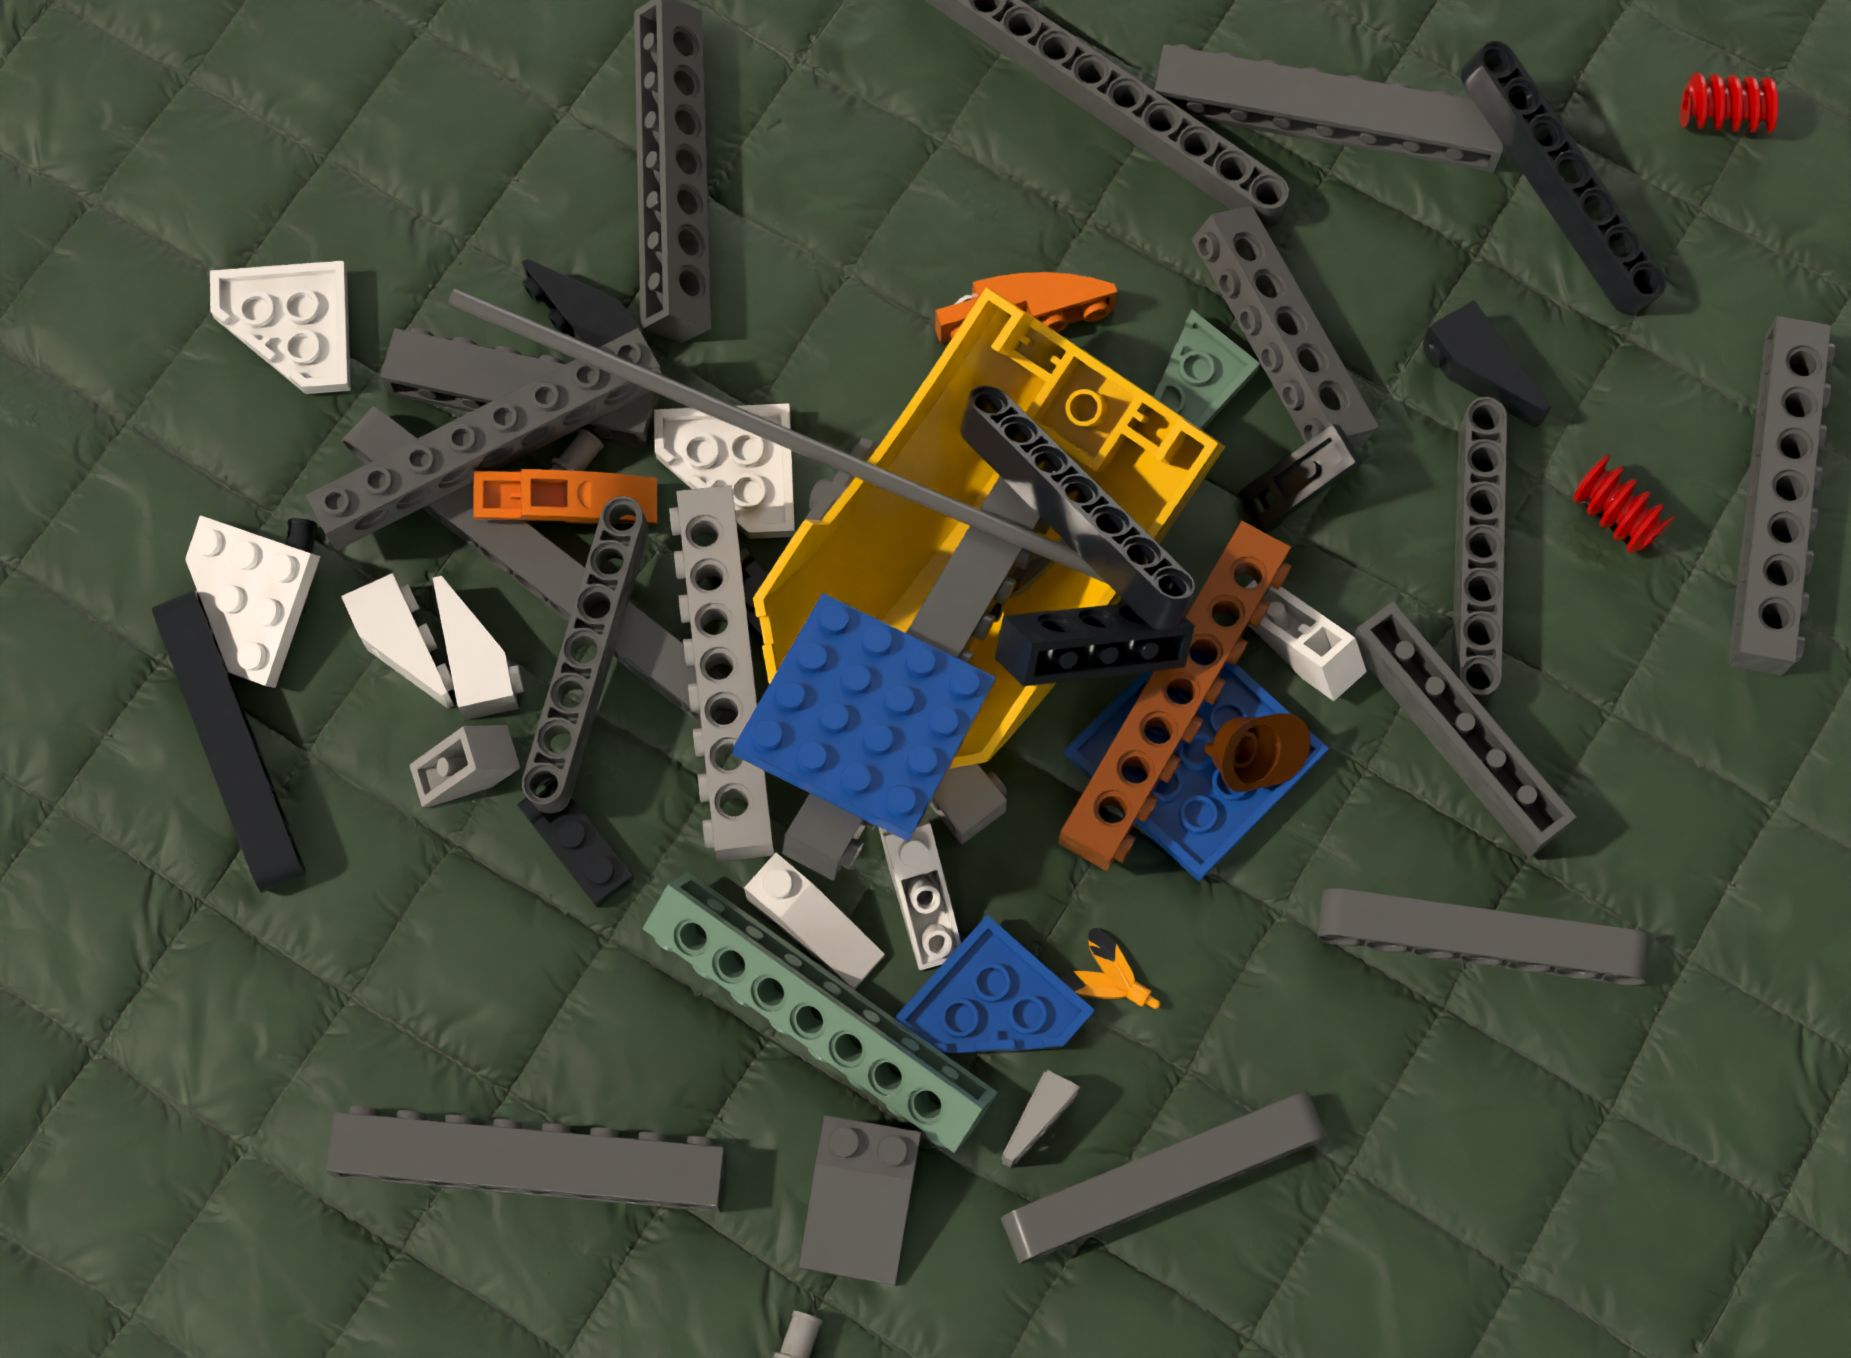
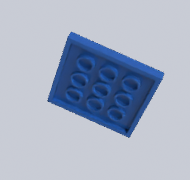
(864, 716)
(1196, 812)

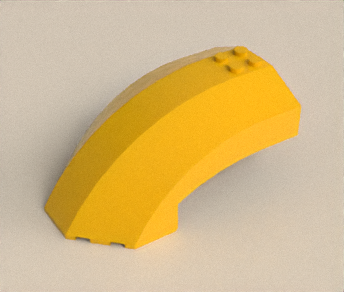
(890, 551)

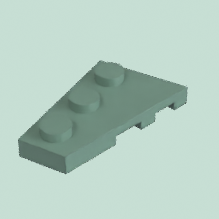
(1204, 372)

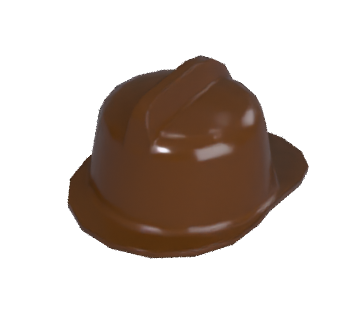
(1259, 750)

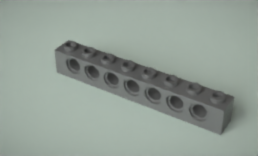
(672, 170)
(476, 442)
(1753, 642)

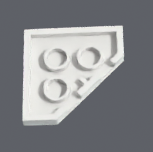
(290, 319)
(716, 454)
(250, 595)

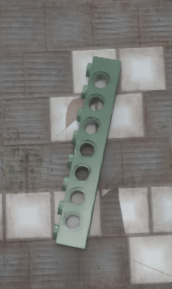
(843, 1011)

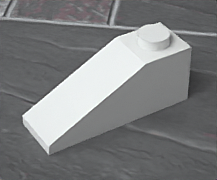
(1310, 643)
(477, 663)
(812, 921)

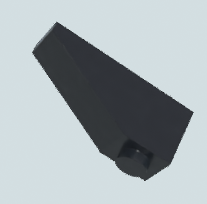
(1481, 362)

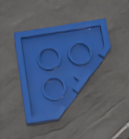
(994, 999)

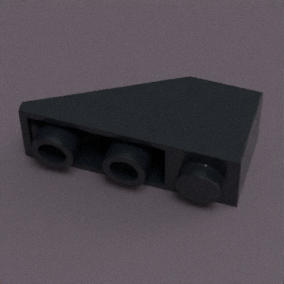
(577, 307)

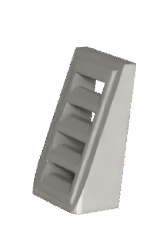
(1047, 1103)

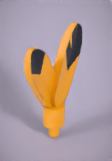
(1117, 978)

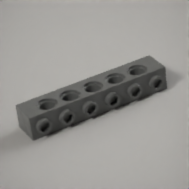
(1281, 326)

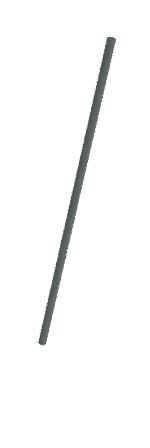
(771, 431)

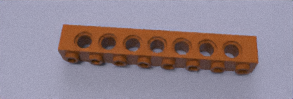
(1085, 832)

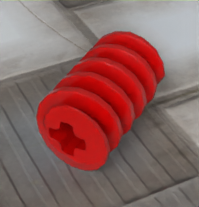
(1730, 101)
(1621, 506)

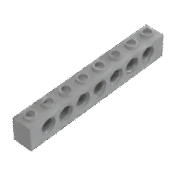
(713, 512)

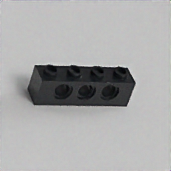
(1088, 644)

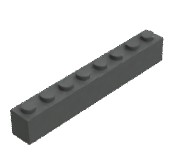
(1328, 107)
(526, 1161)

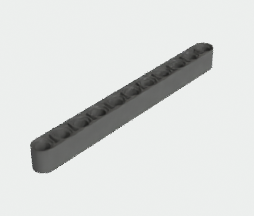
(1116, 86)
(544, 572)

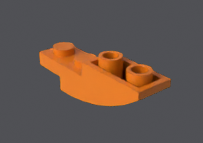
(1047, 296)
(559, 495)

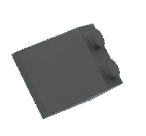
(859, 1200)

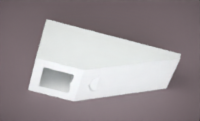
(390, 632)
(922, 894)

